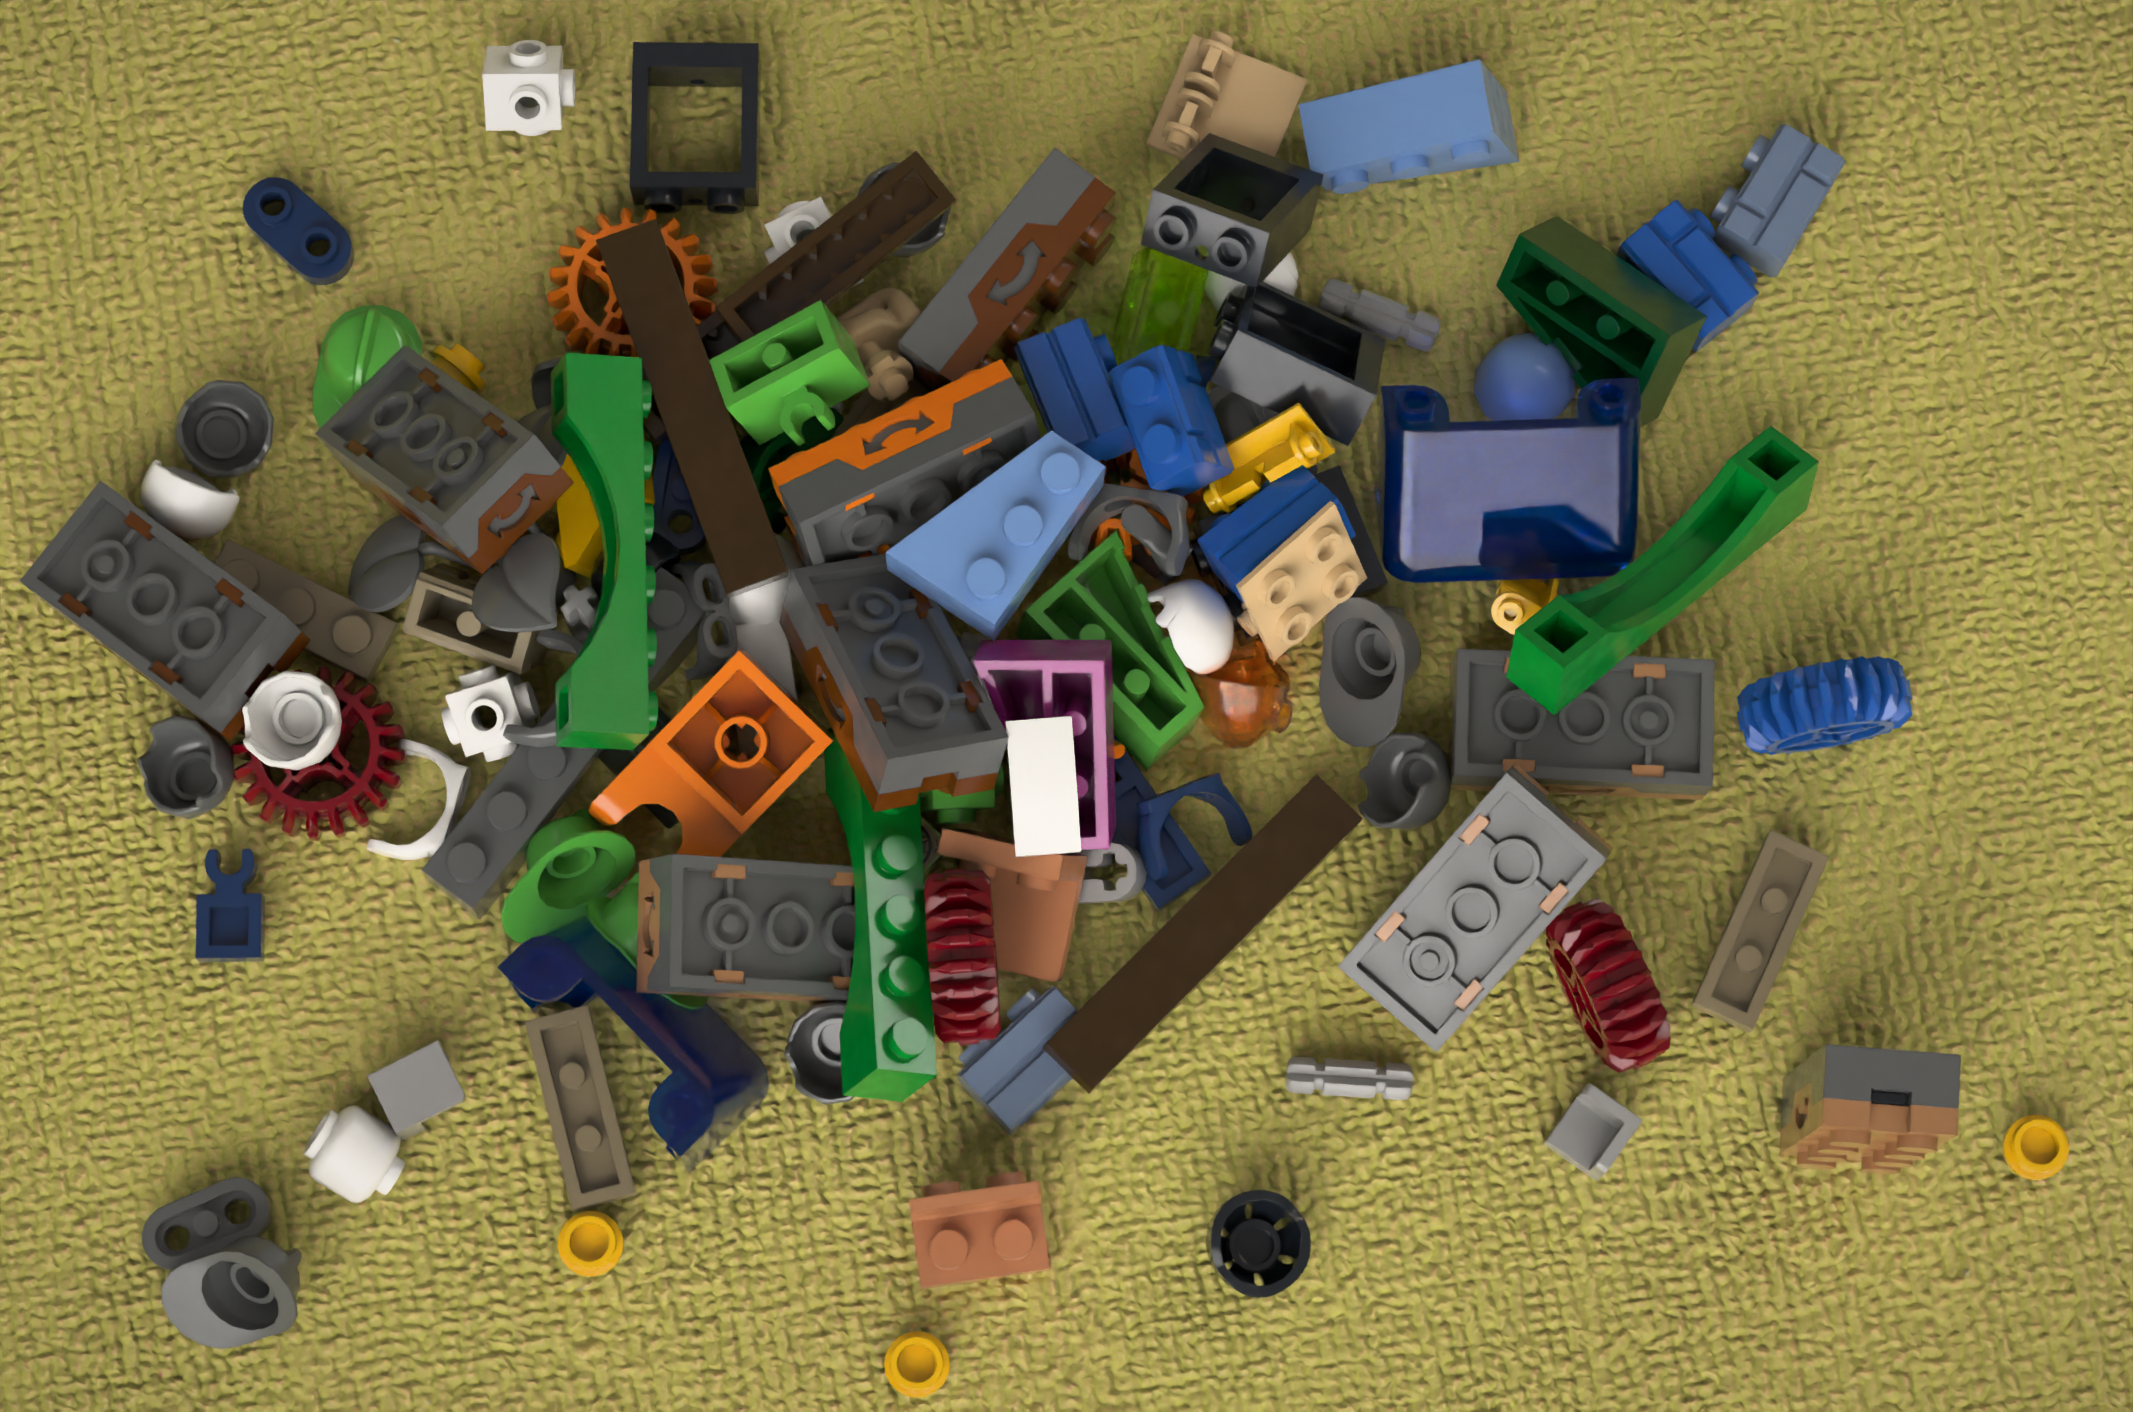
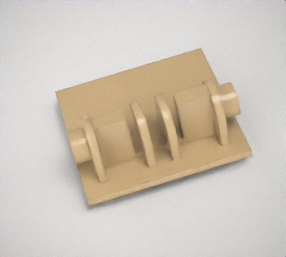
(1225, 96)
(1300, 582)

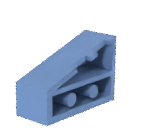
(1410, 128)
(1001, 534)

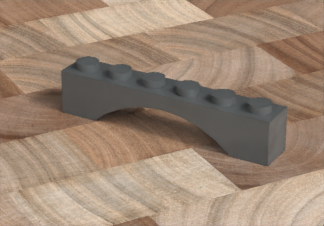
(535, 781)

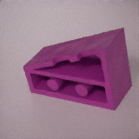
(1060, 681)

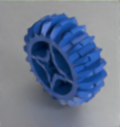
(1824, 705)

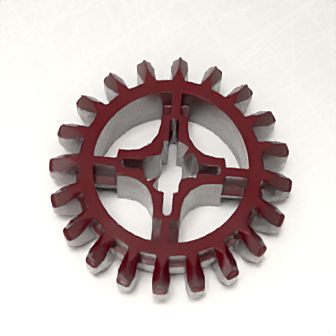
(361, 787)
(962, 956)
(1608, 985)

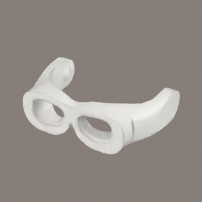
(457, 784)

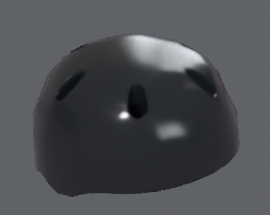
(1255, 1244)

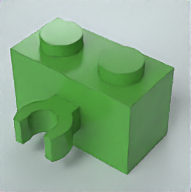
(790, 374)

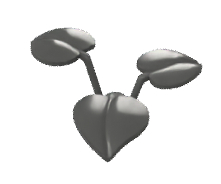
(509, 597)

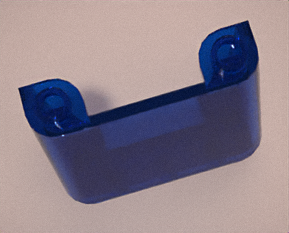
(1508, 491)
(714, 1072)

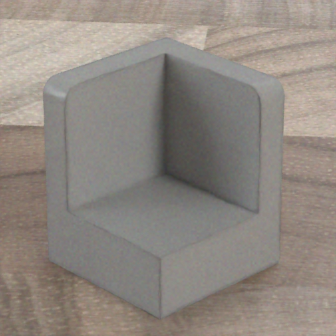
(417, 1089)
(1593, 1131)

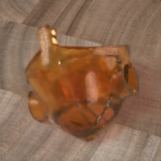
(1245, 699)

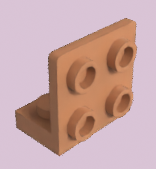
(1031, 899)
(979, 1231)

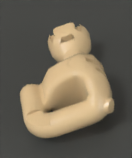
(876, 329)

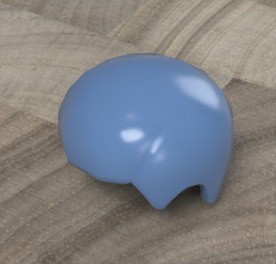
(1524, 380)

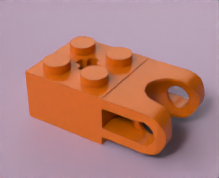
(699, 777)

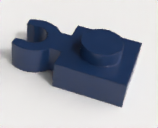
(230, 922)

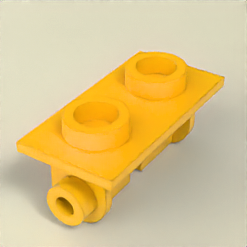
(1266, 455)
(1520, 600)

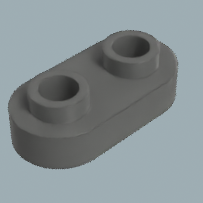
(206, 1220)

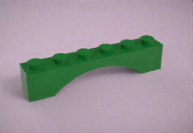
(599, 424)
(1593, 630)
(888, 1010)

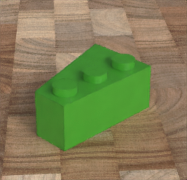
(1151, 688)

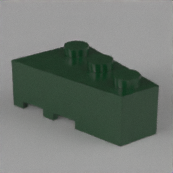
(1600, 311)

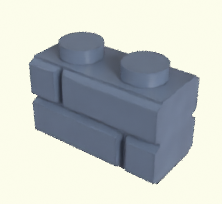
(1777, 199)
(1013, 1072)

